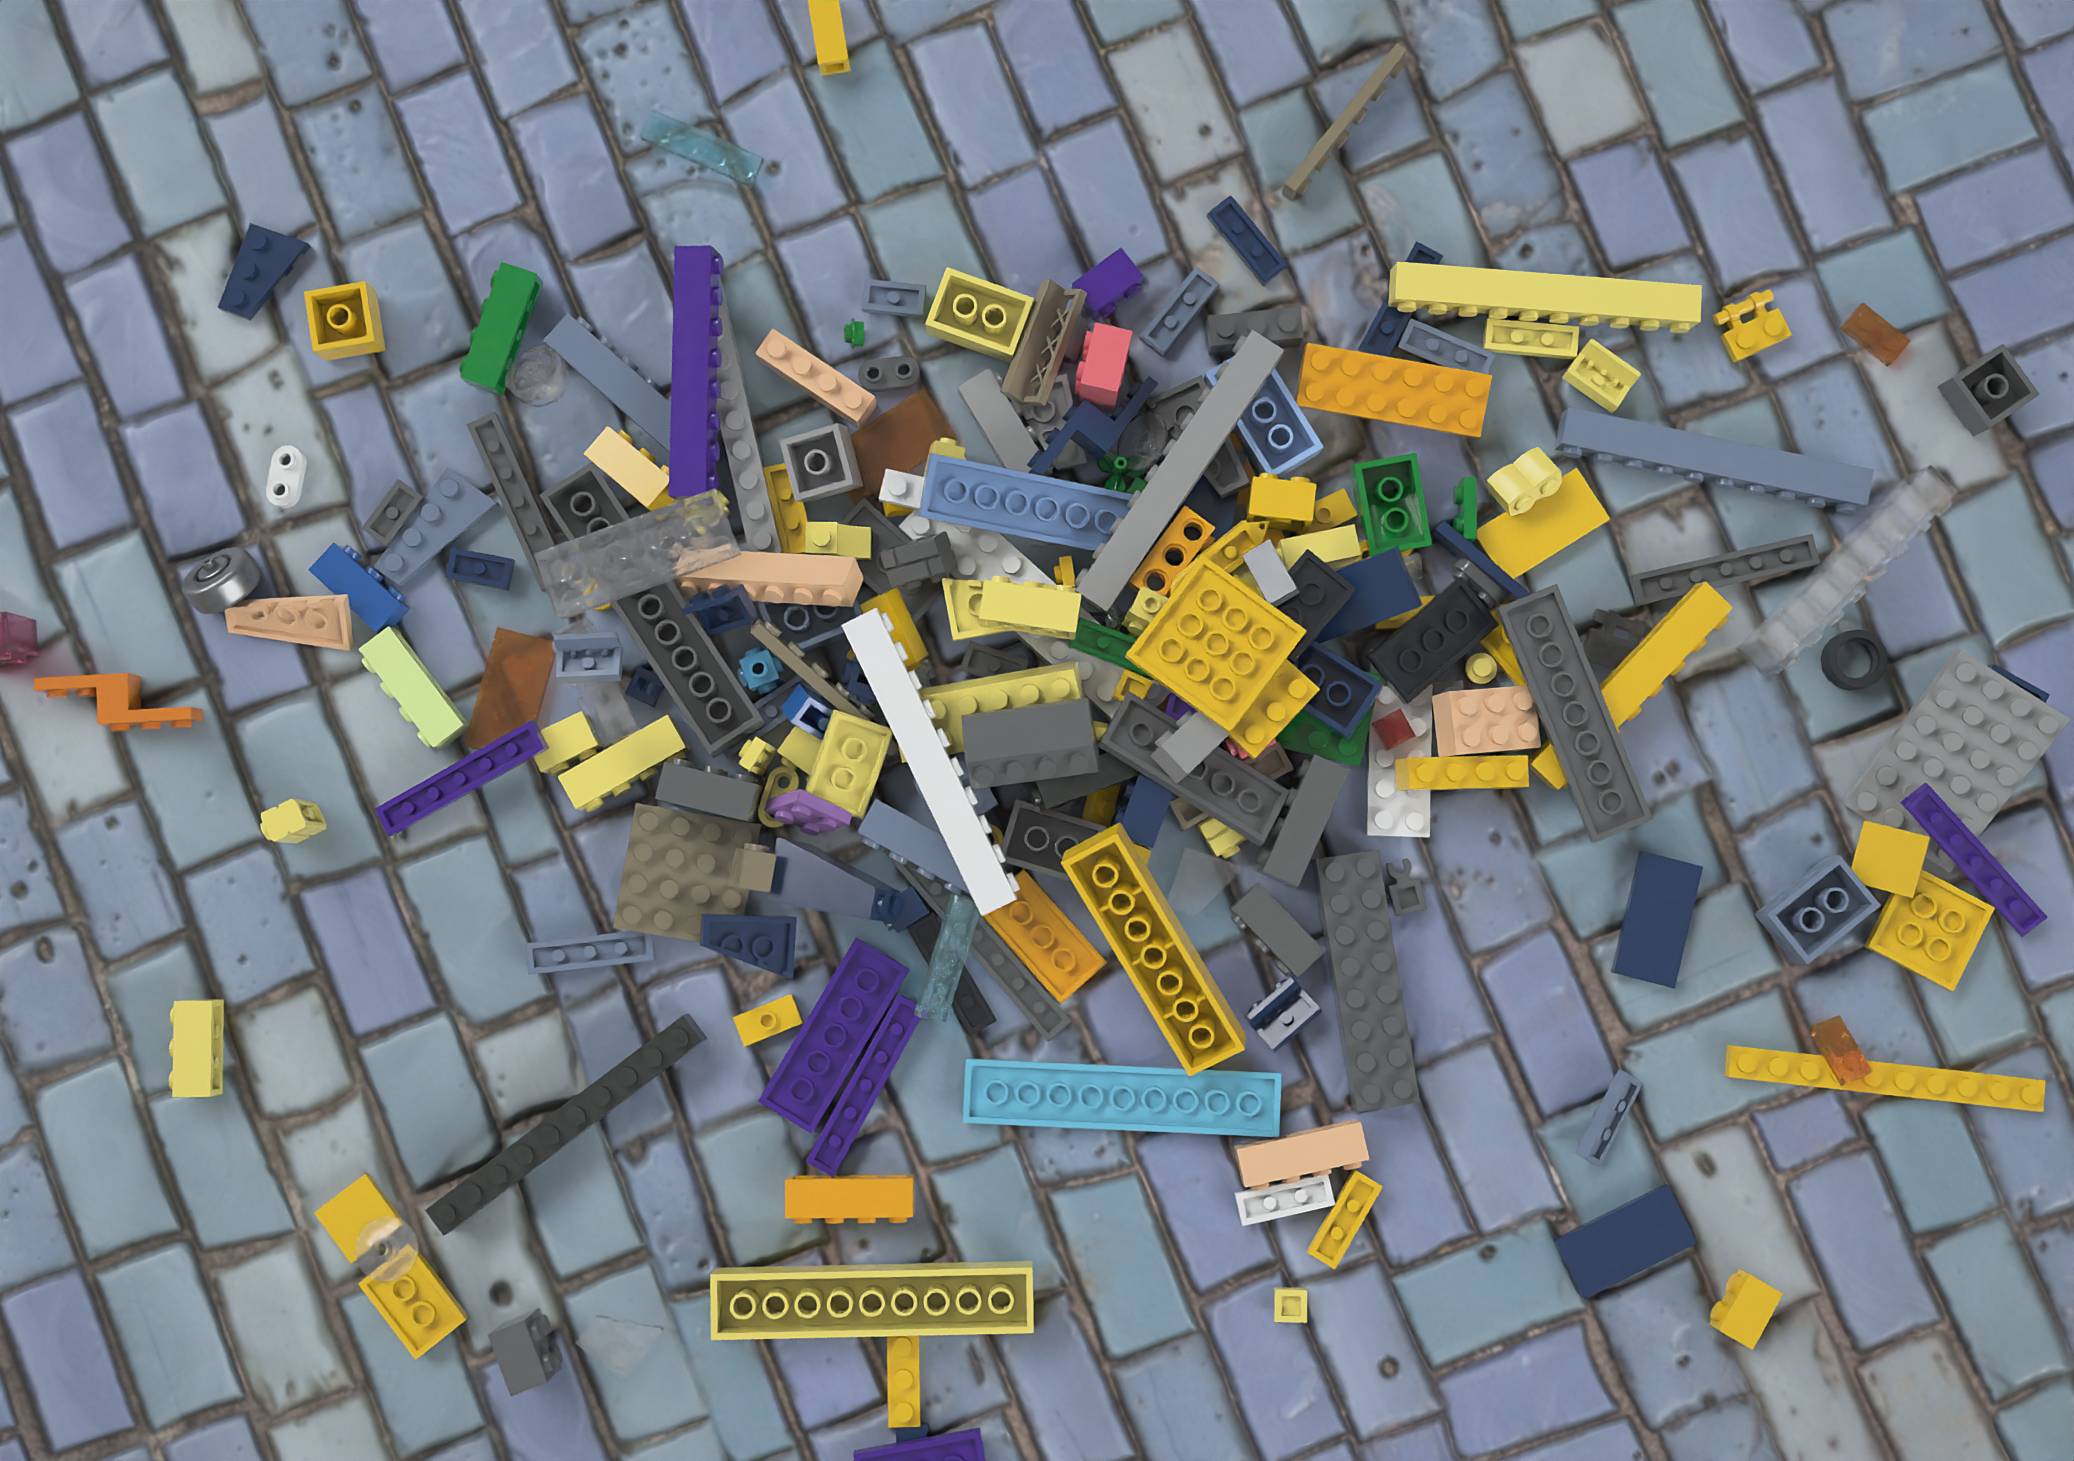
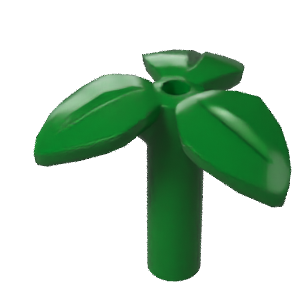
(1117, 465)

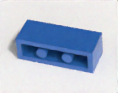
(367, 595)

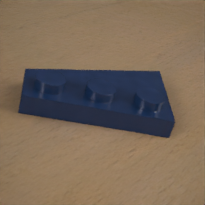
(754, 939)

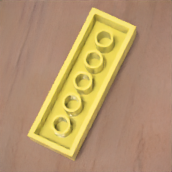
(999, 692)

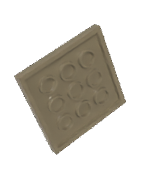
(679, 870)

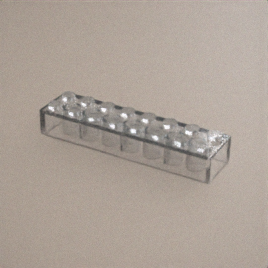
(1847, 571)

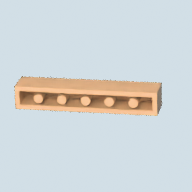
(782, 578)

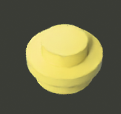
(1480, 668)

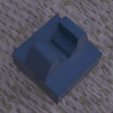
(645, 687)

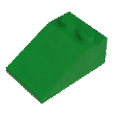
(1391, 503)

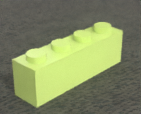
(414, 688)

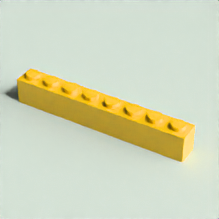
(1647, 666)

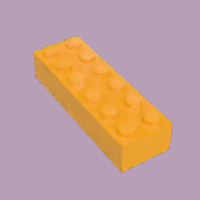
(1392, 390)

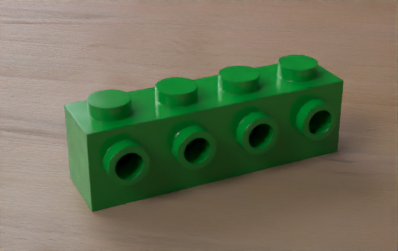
(501, 328)

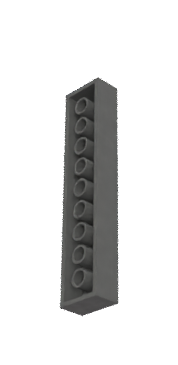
(655, 619)

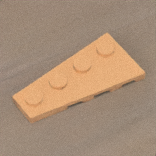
(302, 620)

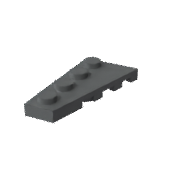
(1225, 469)

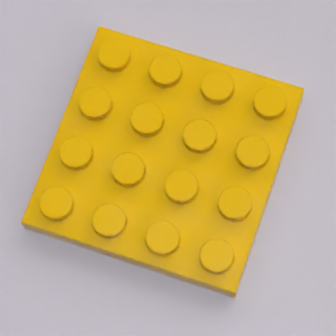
(1215, 644)

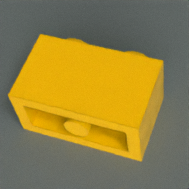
(1745, 1308)

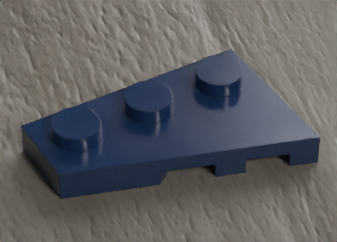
(257, 270)

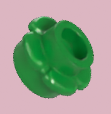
(854, 333)

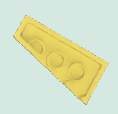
(963, 607)

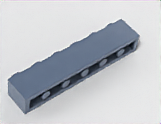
(613, 377)

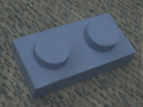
(894, 298)

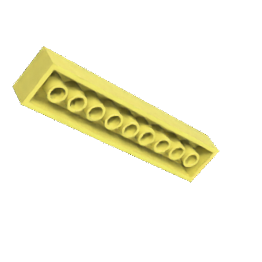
(872, 1300)

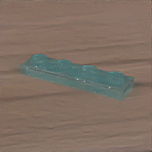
(701, 148)
(948, 958)

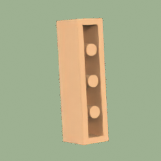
(816, 379)
(1301, 1153)

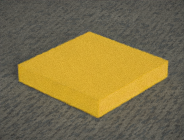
(1890, 858)
(352, 1211)

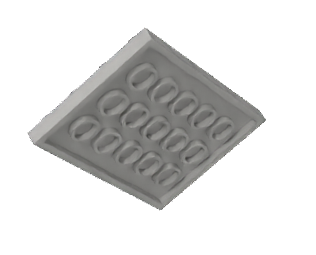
(1968, 740)

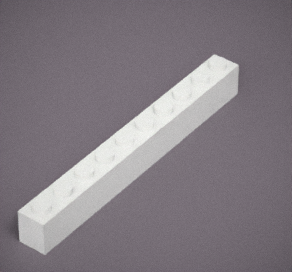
(930, 762)

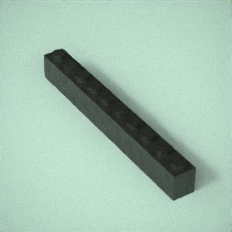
(565, 1124)

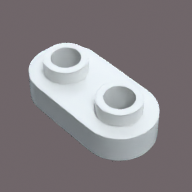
(289, 476)

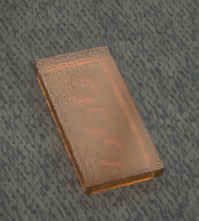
(897, 441)
(510, 686)

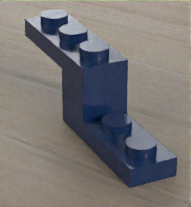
(1091, 427)

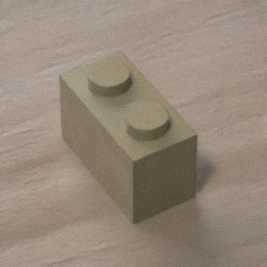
(752, 868)

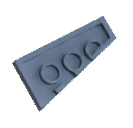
(435, 524)

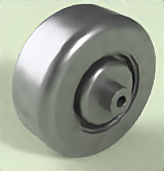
(221, 580)

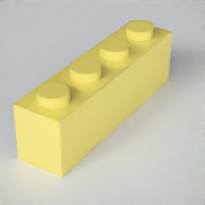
(624, 763)

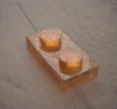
(1875, 334)
(1840, 1050)

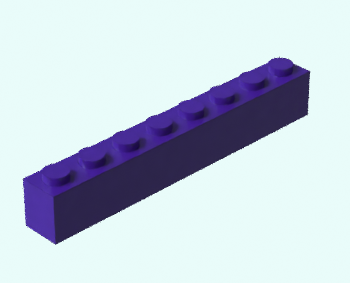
(695, 371)

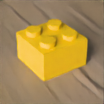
(344, 321)
(1282, 502)

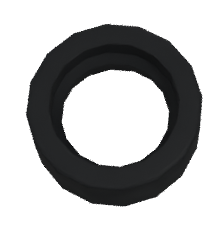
(1877, 656)

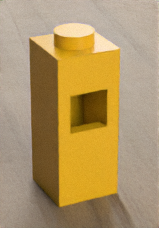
(829, 36)
(903, 625)

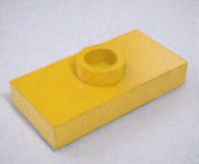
(1331, 512)
(768, 1020)

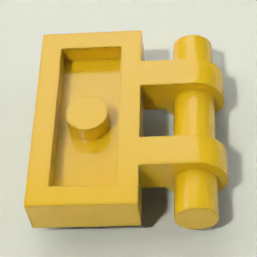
(1756, 334)

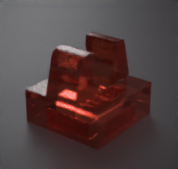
(1393, 729)

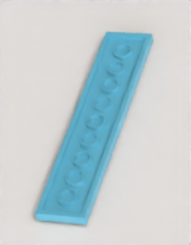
(1121, 1097)

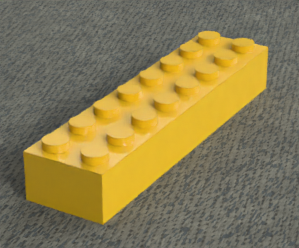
(1154, 949)

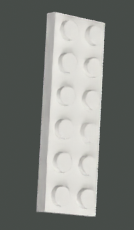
(1390, 810)

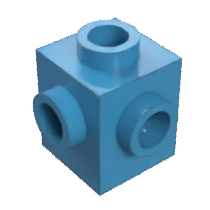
(768, 679)

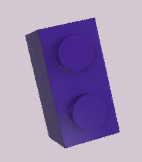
(1109, 283)

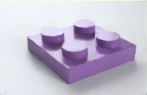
(807, 812)

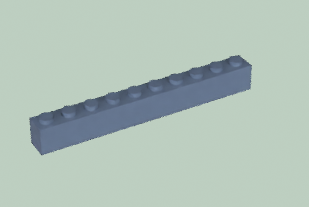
(1713, 460)

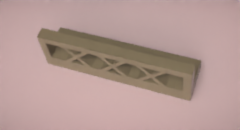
(1038, 344)
(1270, 762)

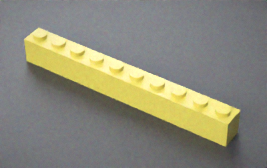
(1544, 296)

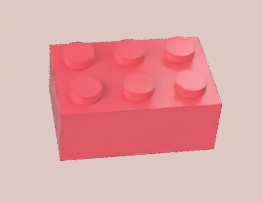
(1103, 366)

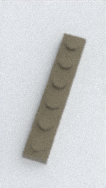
(1353, 113)
(813, 674)

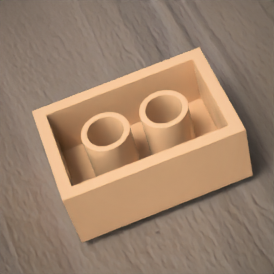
(1485, 721)

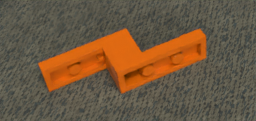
(118, 701)

